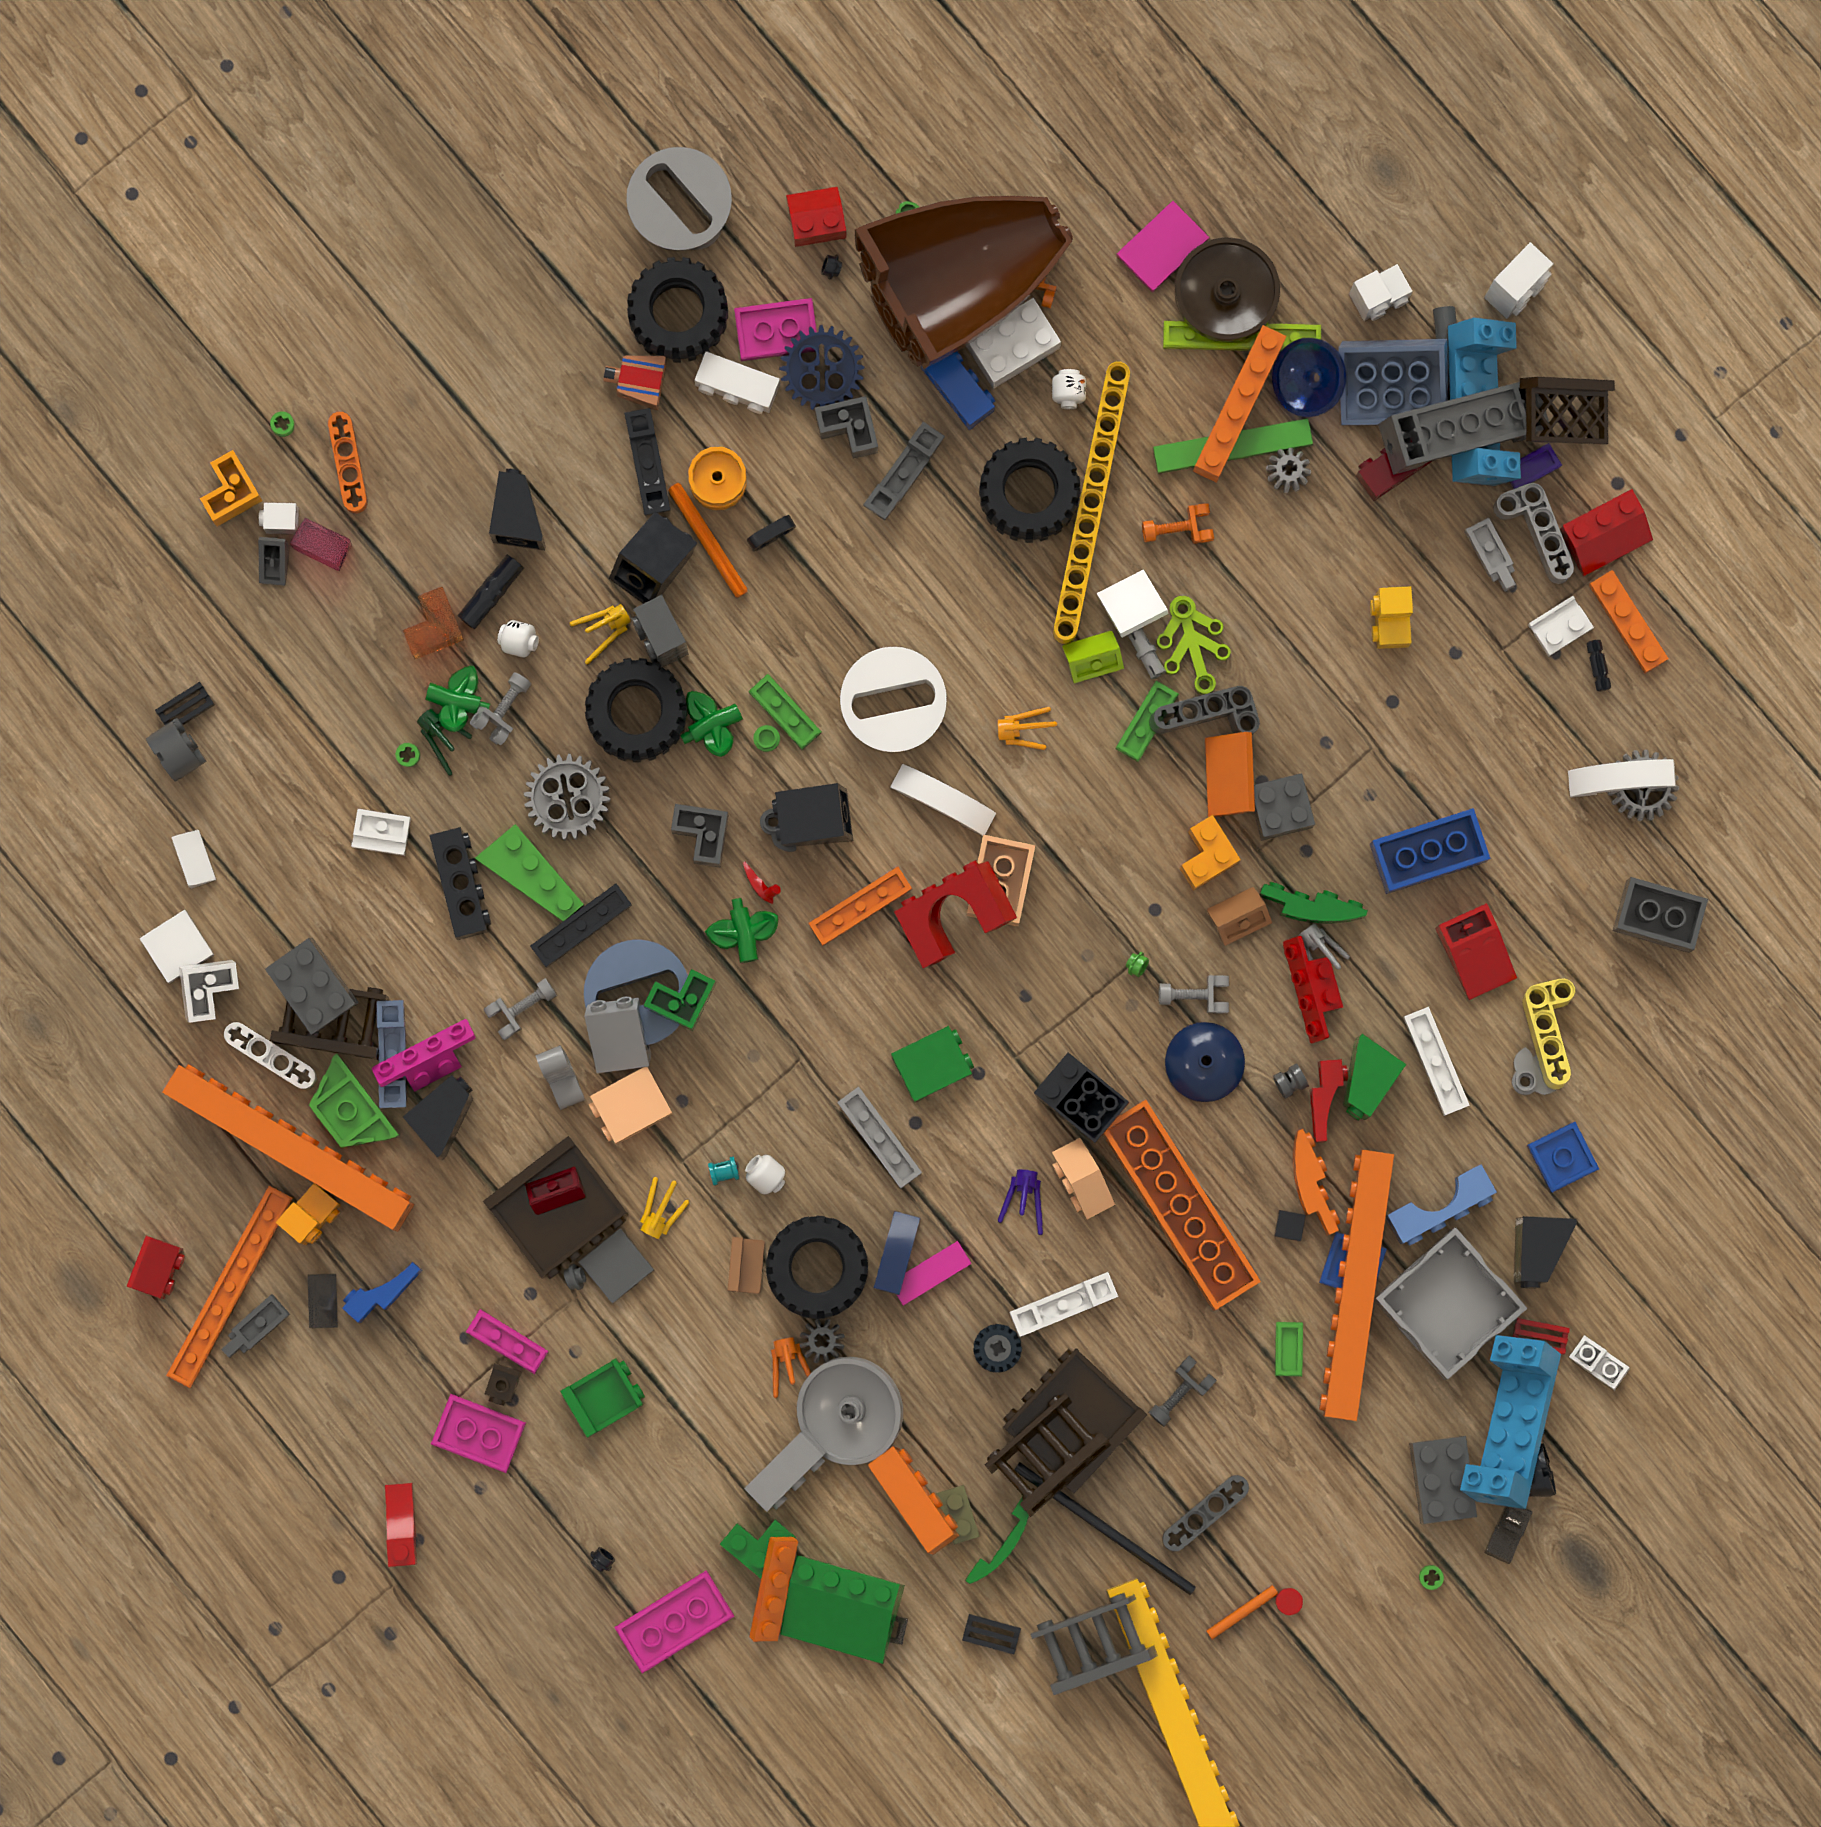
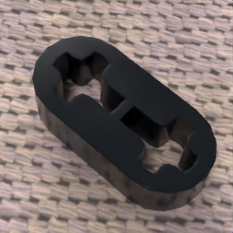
(771, 533)

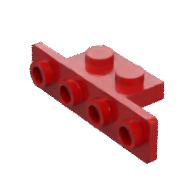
(1314, 987)

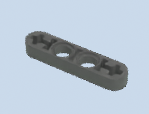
(1207, 1515)

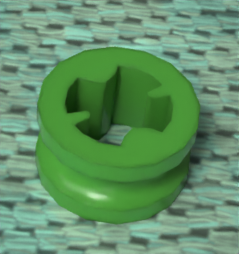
(285, 416)
(402, 748)
(1425, 1571)

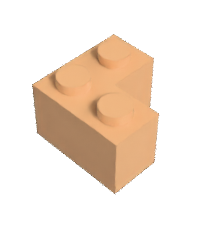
(1082, 1179)

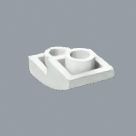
(1599, 1362)

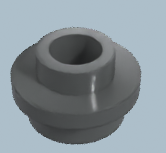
(574, 1277)

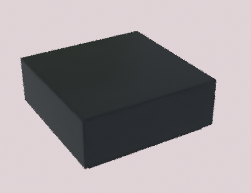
(1289, 1225)

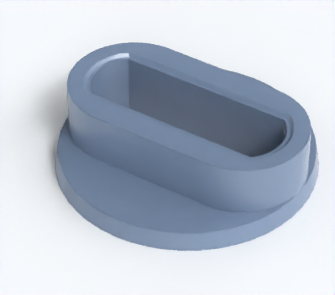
(631, 963)

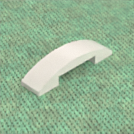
(1621, 776)
(943, 799)
(1063, 1304)

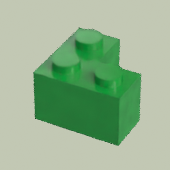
(682, 1007)
(751, 1550)

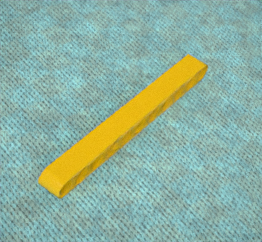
(1095, 490)

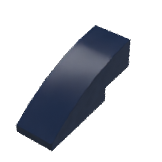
(896, 1253)

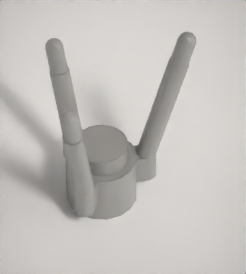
(1315, 938)

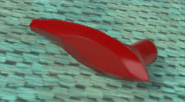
(759, 887)

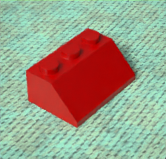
(1607, 532)

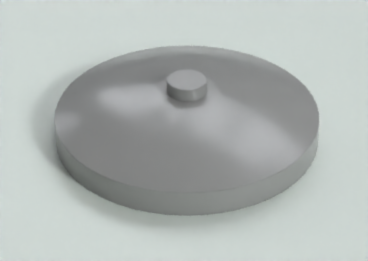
(850, 1410)

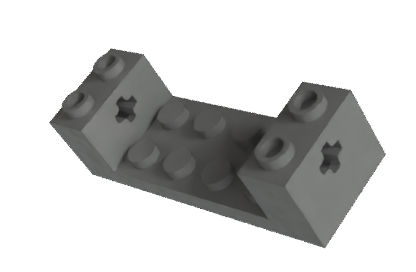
(1456, 426)

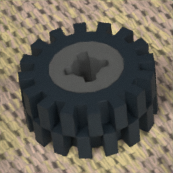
(989, 1348)

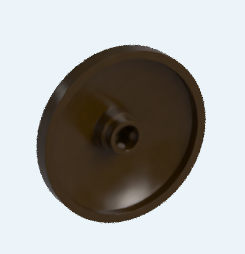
(1227, 289)

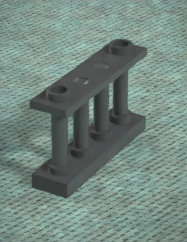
(1090, 1670)

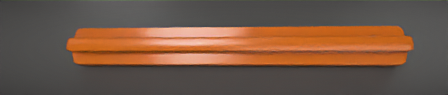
(707, 540)

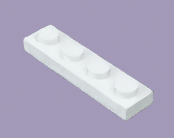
(1436, 1061)

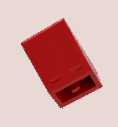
(1476, 951)

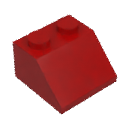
(816, 216)
(156, 1267)

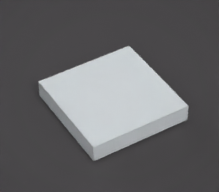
(1132, 603)
(176, 945)

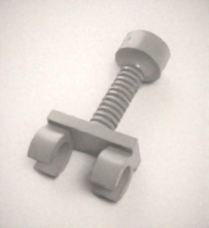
(481, 718)
(543, 991)
(1167, 994)

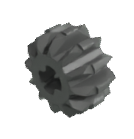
(822, 1331)

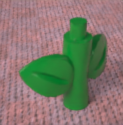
(457, 699)
(710, 723)
(743, 930)

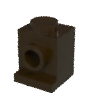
(511, 1378)

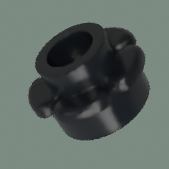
(831, 266)
(602, 1559)

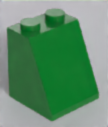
(1369, 1077)

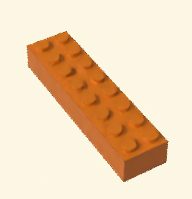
(1180, 1205)

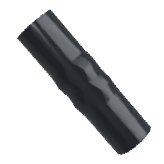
(490, 591)

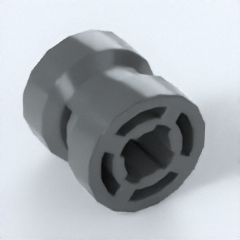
(1296, 1079)

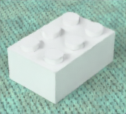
(1519, 281)
(1014, 344)

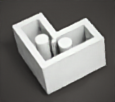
(1379, 292)
(200, 982)

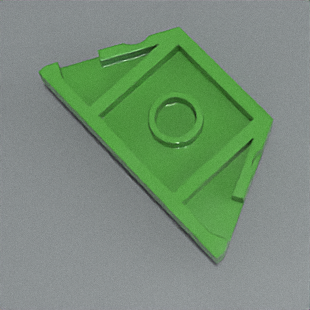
(348, 1108)

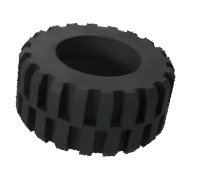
(666, 277)
(1035, 455)
(626, 675)
(780, 1267)

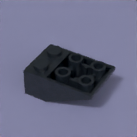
(1081, 1098)

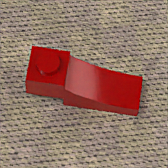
(1331, 1076)
(400, 1525)

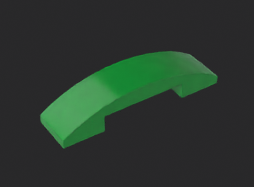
(983, 1568)

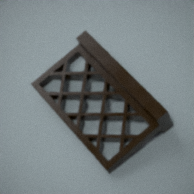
(1566, 387)

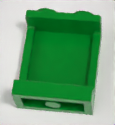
(932, 1063)
(603, 1397)

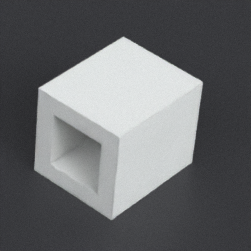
(279, 518)

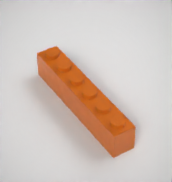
(1239, 403)

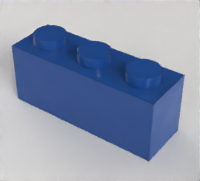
(961, 390)

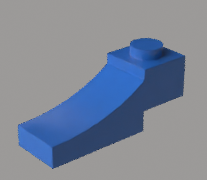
(362, 1302)

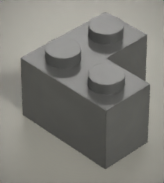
(849, 418)
(707, 826)

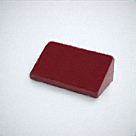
(555, 1190)

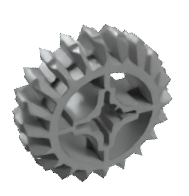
(1641, 796)

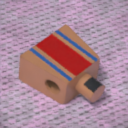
(639, 379)

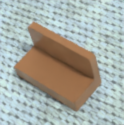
(1239, 915)
(746, 1265)

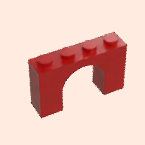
(922, 915)

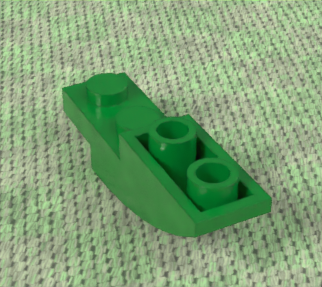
(1322, 910)

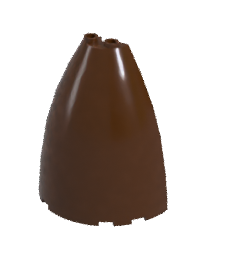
(957, 268)

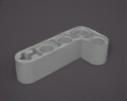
(1539, 534)
(561, 1077)

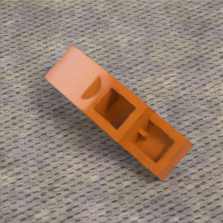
(1307, 1171)

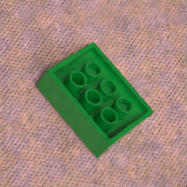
(841, 1609)

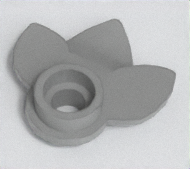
(1529, 1067)

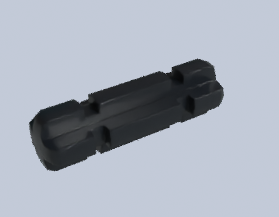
(1598, 665)

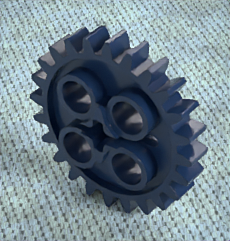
(797, 368)

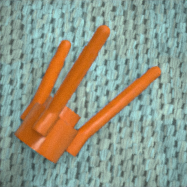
(785, 1351)

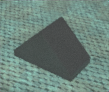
(273, 560)

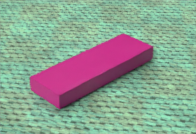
(933, 1272)
(507, 1341)

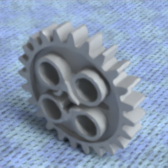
(590, 792)

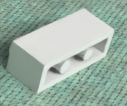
(736, 383)

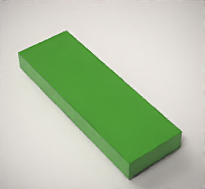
(785, 712)
(1139, 731)

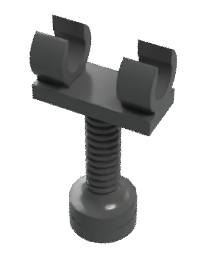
(1161, 1413)

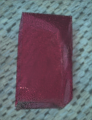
(321, 544)

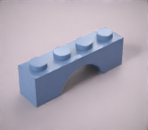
(1470, 1189)

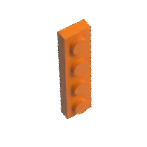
(1628, 621)
(860, 906)
(773, 1589)

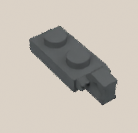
(256, 1326)

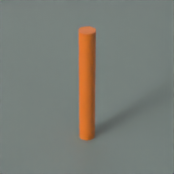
(1242, 1612)

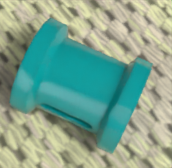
(723, 1171)

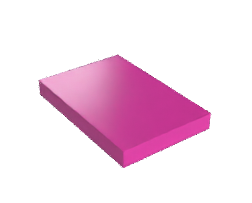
(1162, 246)
(768, 327)
(478, 1433)

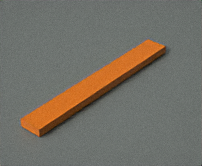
(229, 1287)

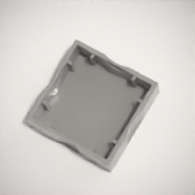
(1449, 1303)

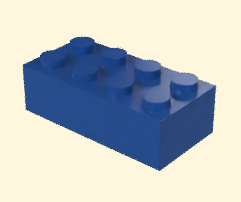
(1429, 851)

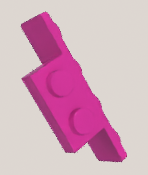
(427, 1059)

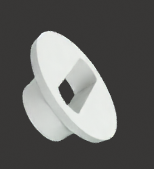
(886, 671)

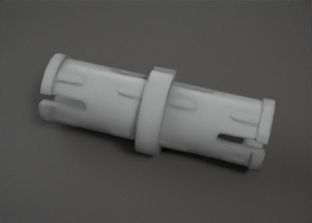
(1146, 653)

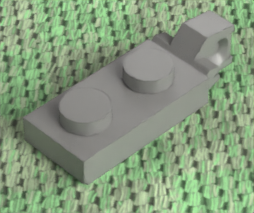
(1492, 553)

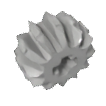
(1280, 463)

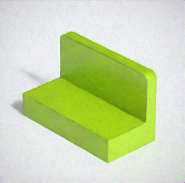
(1093, 656)

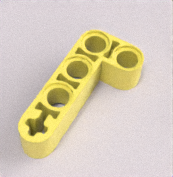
(1552, 1035)

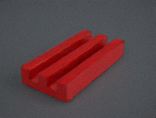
(1562, 1340)

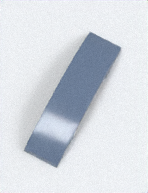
(391, 1042)

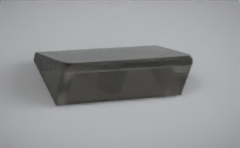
(322, 1301)

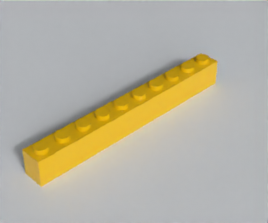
(1173, 1715)

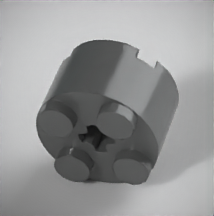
(176, 749)

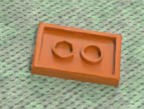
(1230, 774)

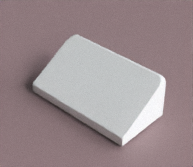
(193, 858)

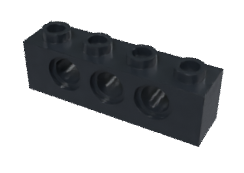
(443, 844)

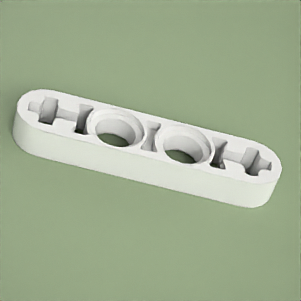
(270, 1055)

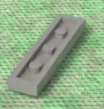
(879, 1137)

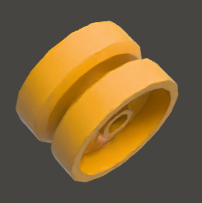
(722, 493)

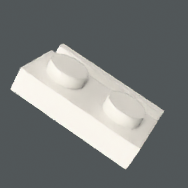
(1560, 626)
(381, 832)

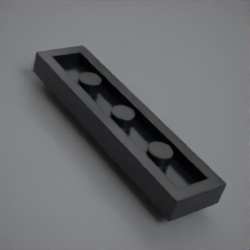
(581, 925)

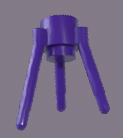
(1025, 1183)

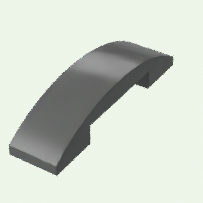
(904, 471)

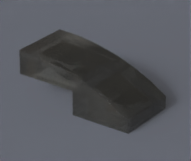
(1508, 1533)

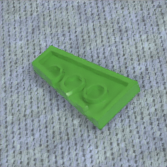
(528, 871)

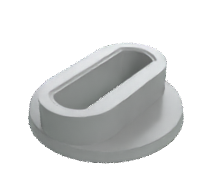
(699, 178)

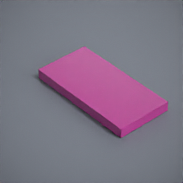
(674, 1621)

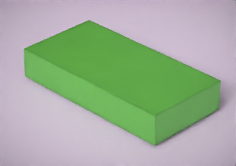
(1288, 1349)

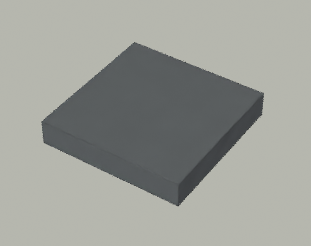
(616, 1265)

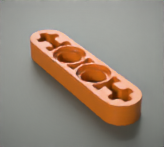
(344, 463)

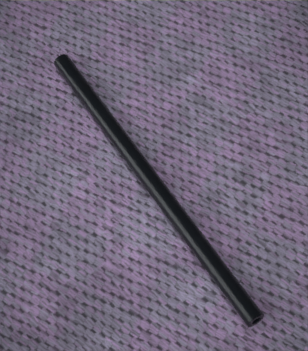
(1110, 1532)

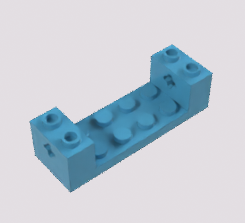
(1473, 370)
(1516, 1422)

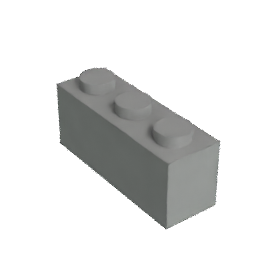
(786, 1471)

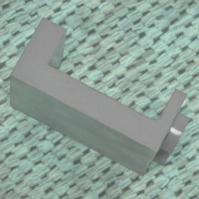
(617, 1035)

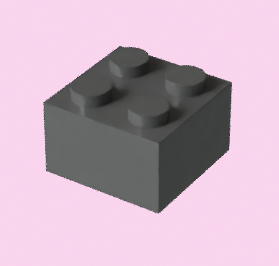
(1282, 807)

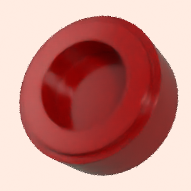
(1289, 1601)

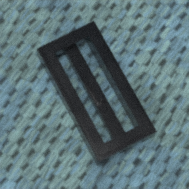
(184, 695)
(1014, 1640)

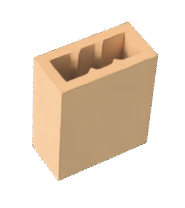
(630, 1106)

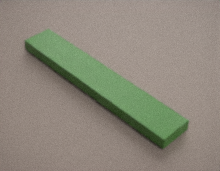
(1249, 444)

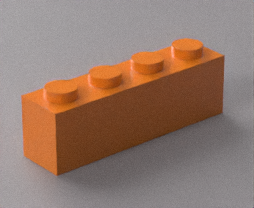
(914, 1500)

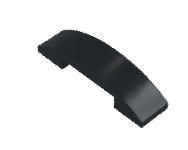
(647, 461)

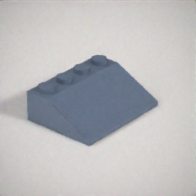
(1392, 378)

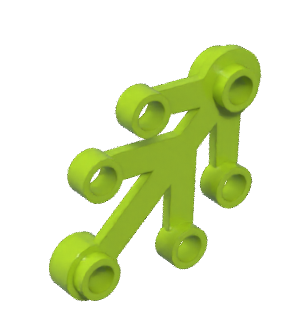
(1192, 640)

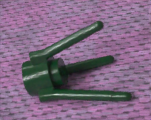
(430, 726)

